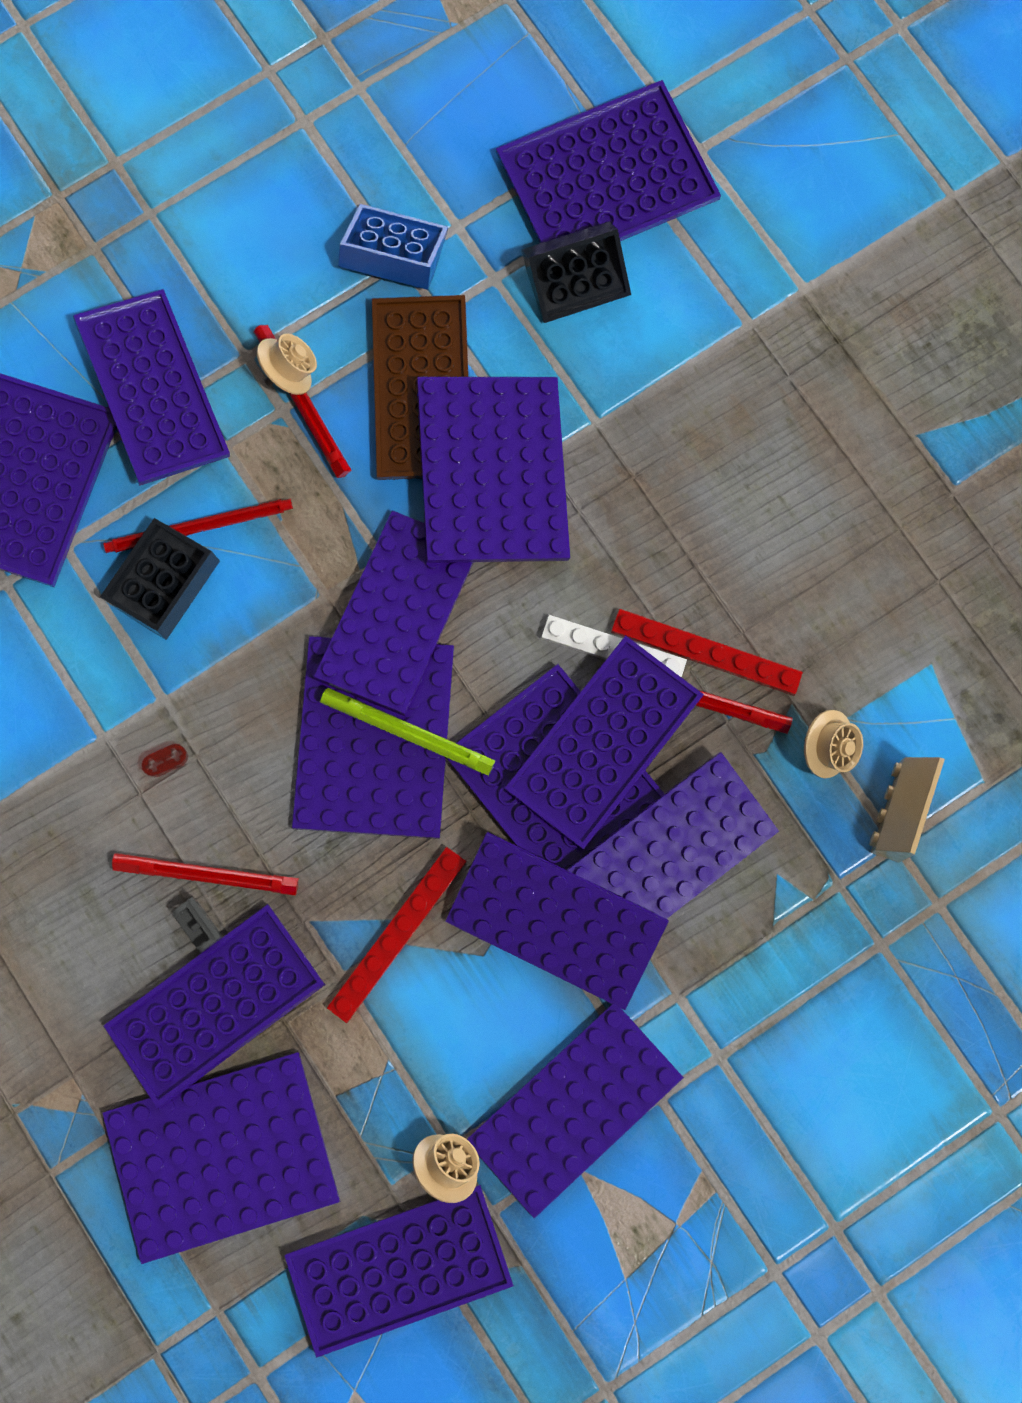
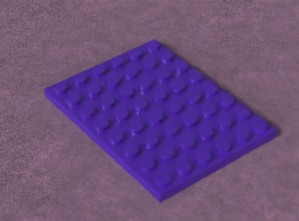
(610, 164)
(492, 469)
(47, 473)
(510, 740)
(363, 776)
(221, 1158)

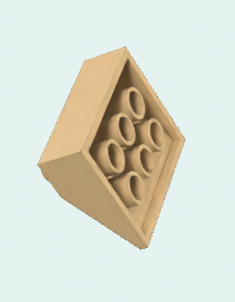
(906, 807)

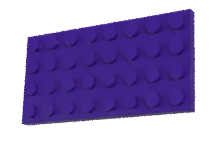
(151, 387)
(392, 619)
(604, 742)
(680, 841)
(556, 920)
(213, 1006)
(574, 1109)
(397, 1271)

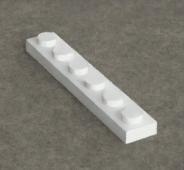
(598, 643)

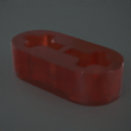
(162, 755)

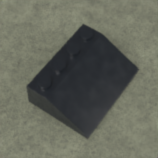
(577, 271)
(160, 578)

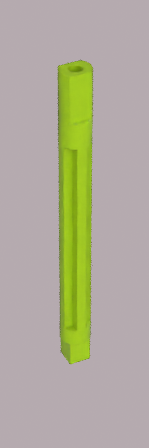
(407, 731)

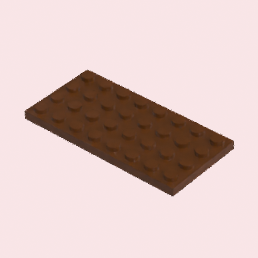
(411, 341)

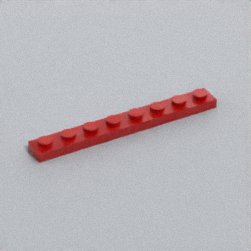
(707, 652)
(396, 935)

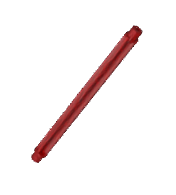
(208, 523)

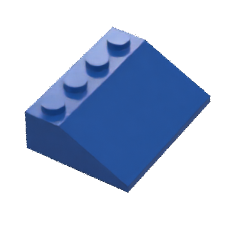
(392, 246)

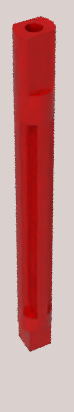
(313, 420)
(746, 712)
(156, 867)

